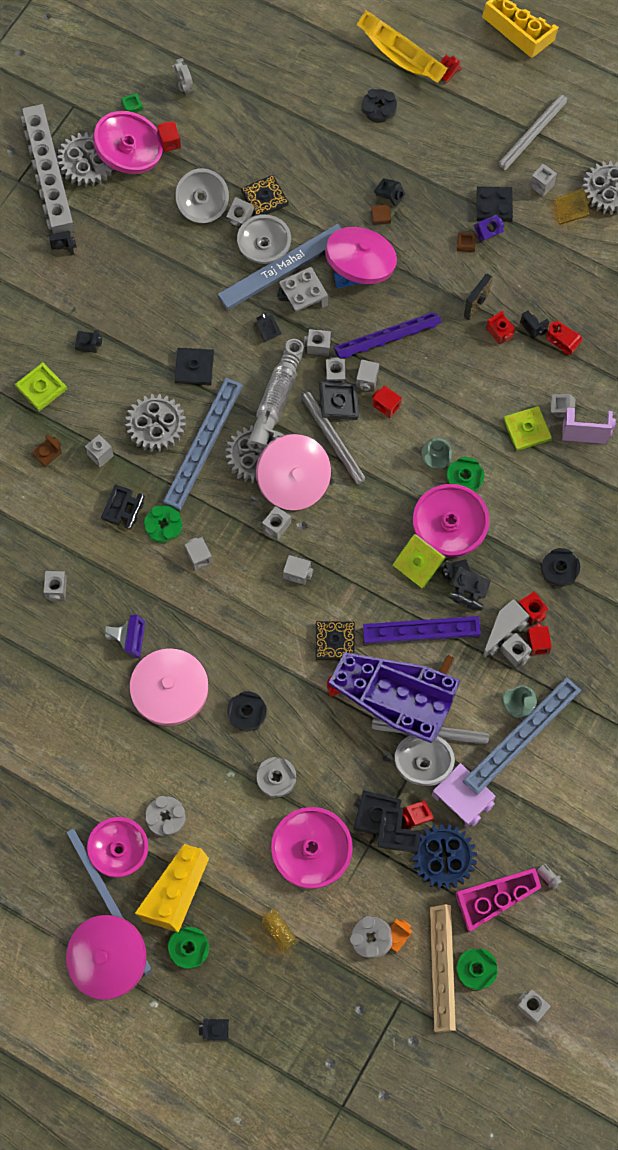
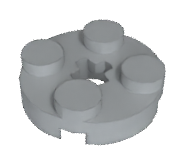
(183, 75)
(278, 766)
(167, 827)
(367, 926)

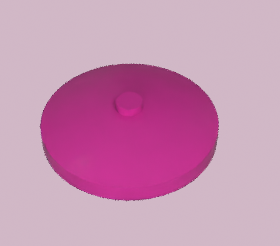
(127, 142)
(361, 255)
(451, 519)
(311, 848)
(106, 957)

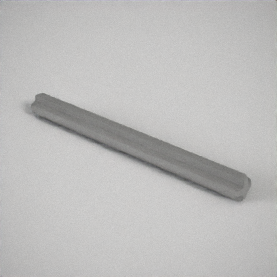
(532, 132)
(333, 438)
(445, 733)

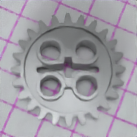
(71, 166)
(608, 187)
(166, 411)
(234, 451)

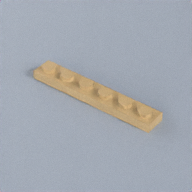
(442, 968)

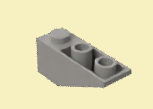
(508, 621)

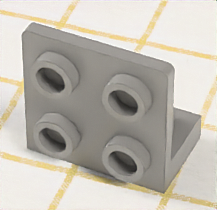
(304, 290)

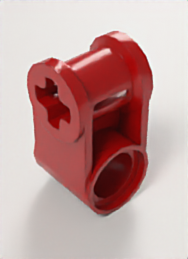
(564, 338)

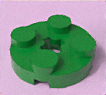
(468, 465)
(169, 532)
(184, 937)
(475, 957)

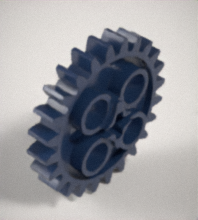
(462, 855)

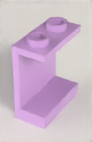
(587, 431)
(462, 799)

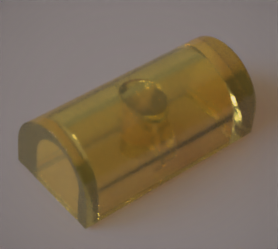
(279, 930)

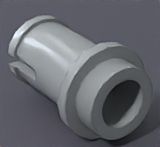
(549, 877)

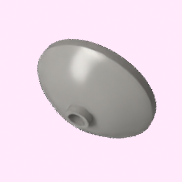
(214, 191)
(260, 231)
(415, 752)

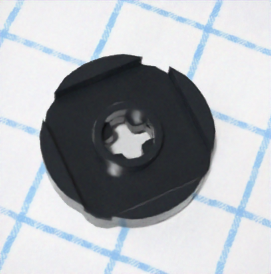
(383, 97)
(557, 577)
(252, 721)

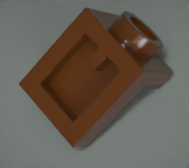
(47, 450)

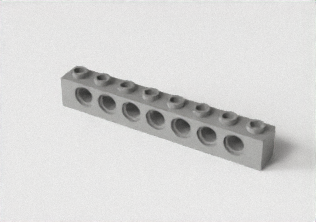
(36, 117)

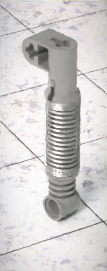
(274, 397)

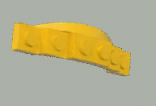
(400, 48)

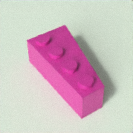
(491, 898)

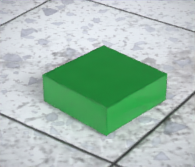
(132, 103)

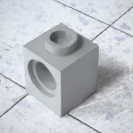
(543, 180)
(237, 205)
(318, 349)
(335, 364)
(367, 375)
(560, 403)
(99, 451)
(279, 516)
(198, 553)
(297, 570)
(53, 578)
(516, 642)
(542, 1006)

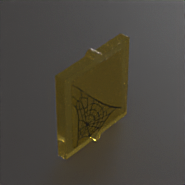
(571, 206)

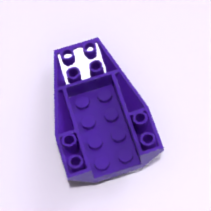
(397, 692)

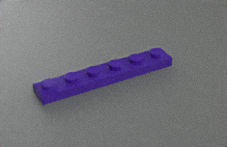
(382, 336)
(421, 630)

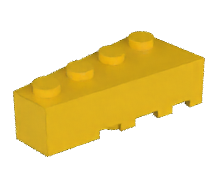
(519, 26)
(174, 891)

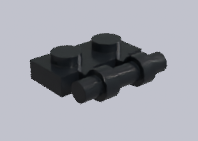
(117, 505)
(470, 583)

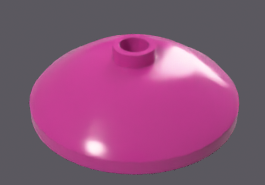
(113, 834)

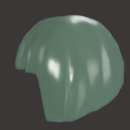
(436, 453)
(520, 701)

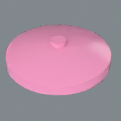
(293, 472)
(169, 687)

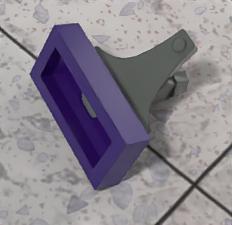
(129, 635)

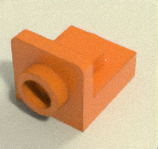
(400, 933)

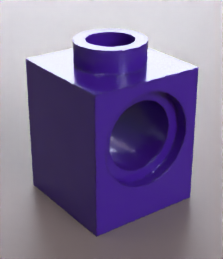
(482, 231)

